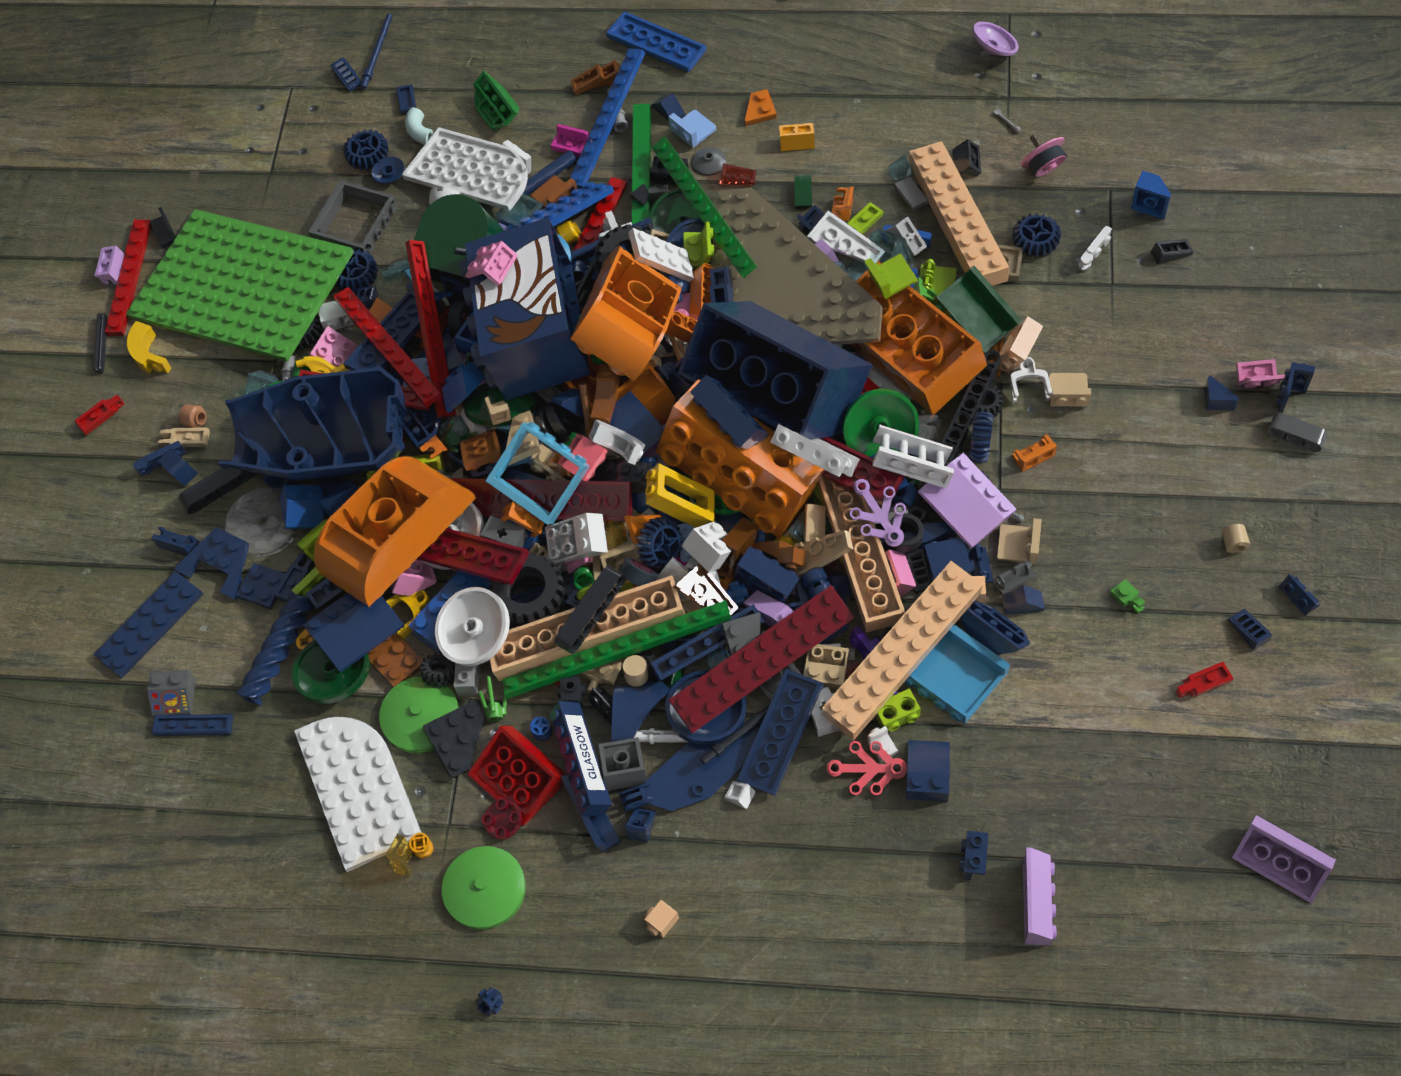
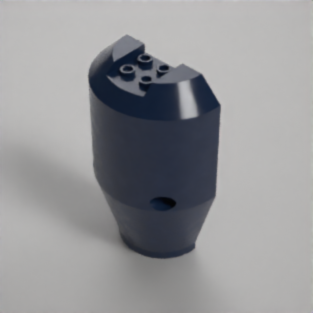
(319, 425)

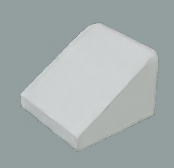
(740, 794)

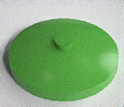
(409, 708)
(483, 888)

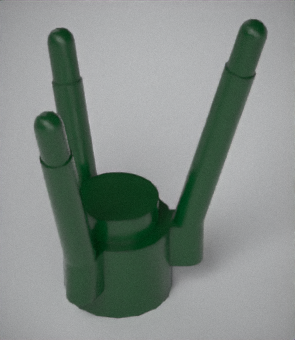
(452, 440)

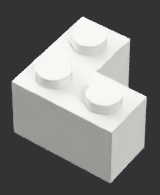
(706, 546)

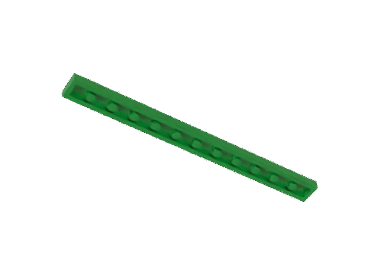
(704, 207)
(616, 649)

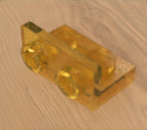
(399, 855)

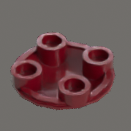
(502, 819)

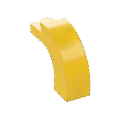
(138, 345)

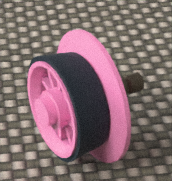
(1045, 156)

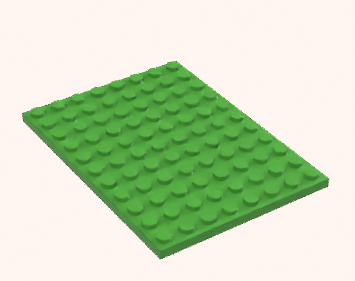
(240, 284)

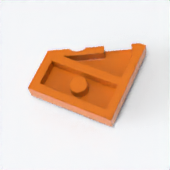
(760, 108)

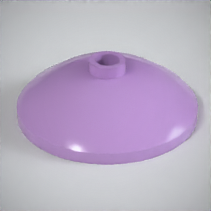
(994, 39)

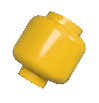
(569, 232)

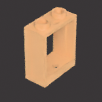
(1018, 344)

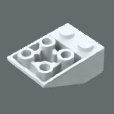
(576, 538)

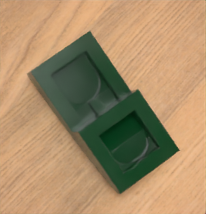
(803, 191)

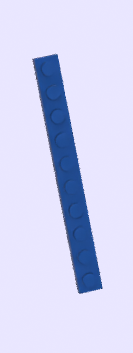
(607, 117)

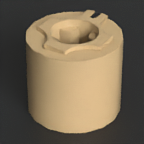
(1235, 538)
(635, 670)

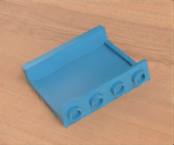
(958, 674)

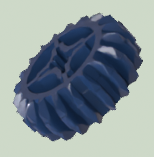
(365, 145)
(1036, 234)
(356, 274)
(981, 437)
(659, 542)

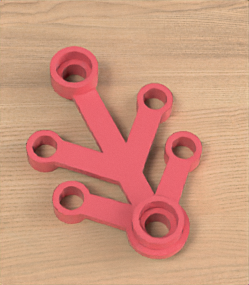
(870, 768)

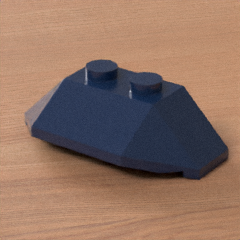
(420, 425)
(993, 629)

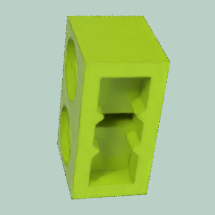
(900, 716)

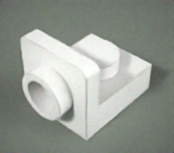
(881, 735)

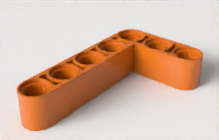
(681, 325)

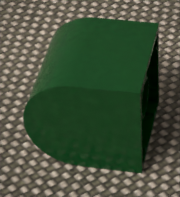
(451, 224)

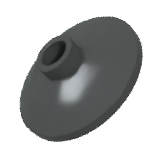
(709, 161)

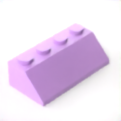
(1284, 859)
(1038, 898)

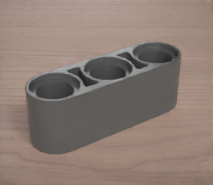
(1297, 432)

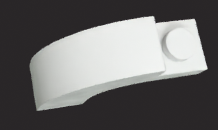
(617, 440)

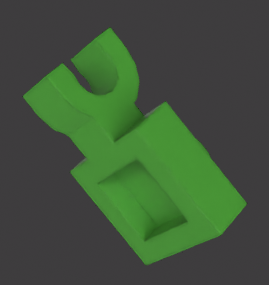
(1127, 594)

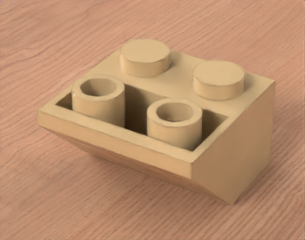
(827, 665)

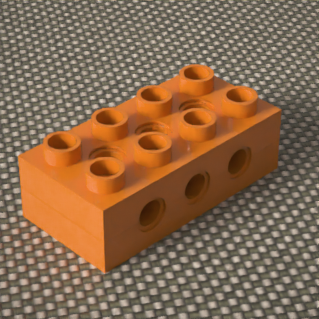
(921, 347)
(758, 481)

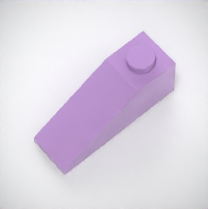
(769, 608)

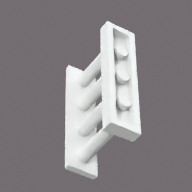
(816, 452)
(909, 465)

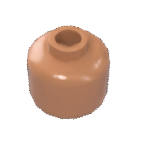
(192, 416)

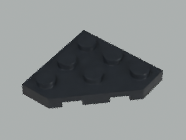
(456, 737)

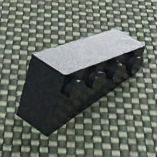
(623, 471)

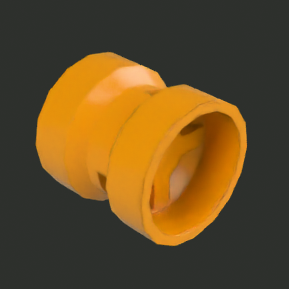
(424, 848)

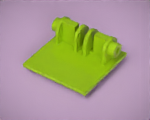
(937, 277)

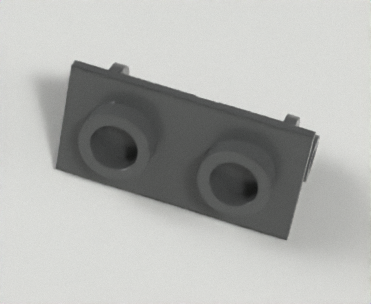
(1015, 577)

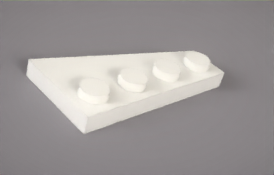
(845, 239)

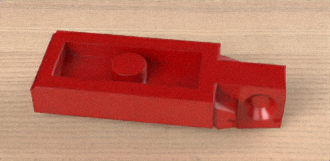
(98, 414)
(1205, 680)

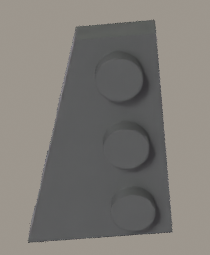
(741, 631)

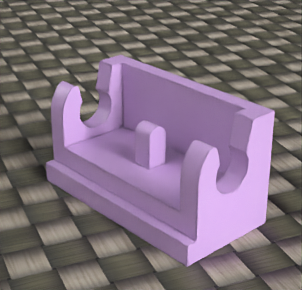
(109, 264)

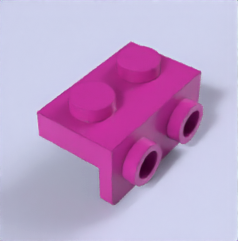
(569, 139)

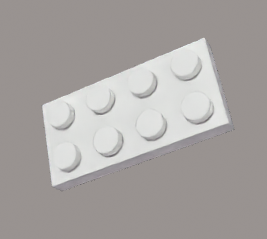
(661, 255)

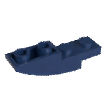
(932, 532)

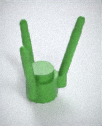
(494, 711)

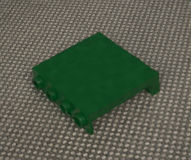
(977, 308)

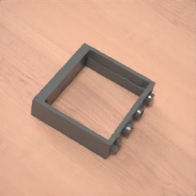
(334, 204)

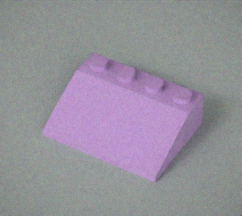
(969, 502)

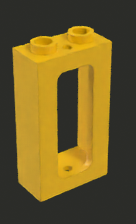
(681, 509)

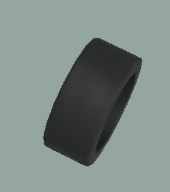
(909, 546)

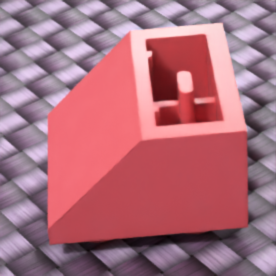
(589, 450)

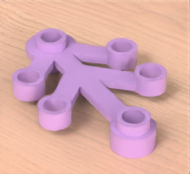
(880, 515)

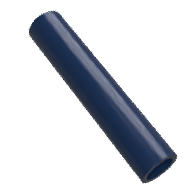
(549, 171)

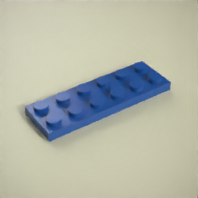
(656, 41)
(571, 204)

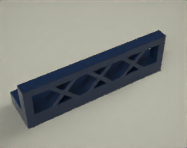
(598, 826)

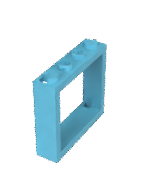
(520, 498)

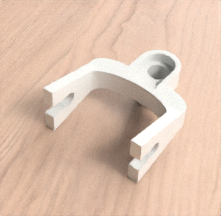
(1029, 372)

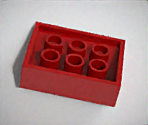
(517, 772)

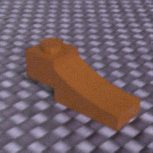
(595, 77)
(605, 395)
(787, 555)

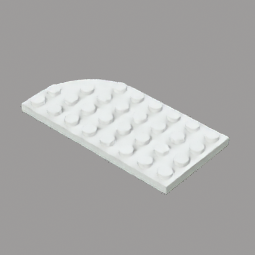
(470, 166)
(357, 788)

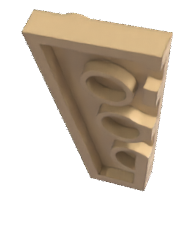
(824, 550)

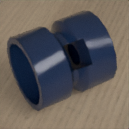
(815, 581)

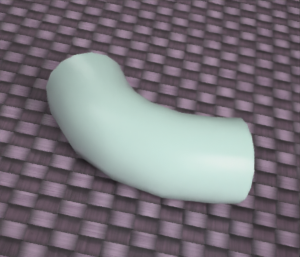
(415, 128)

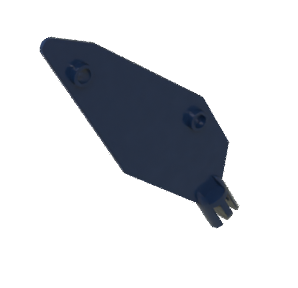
(686, 780)

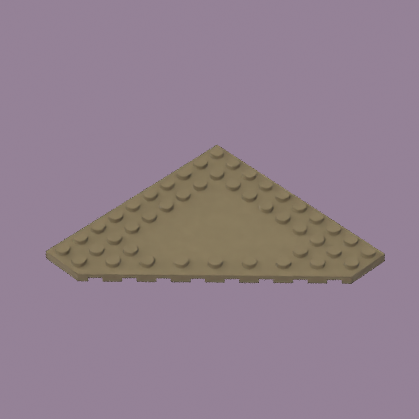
(794, 274)

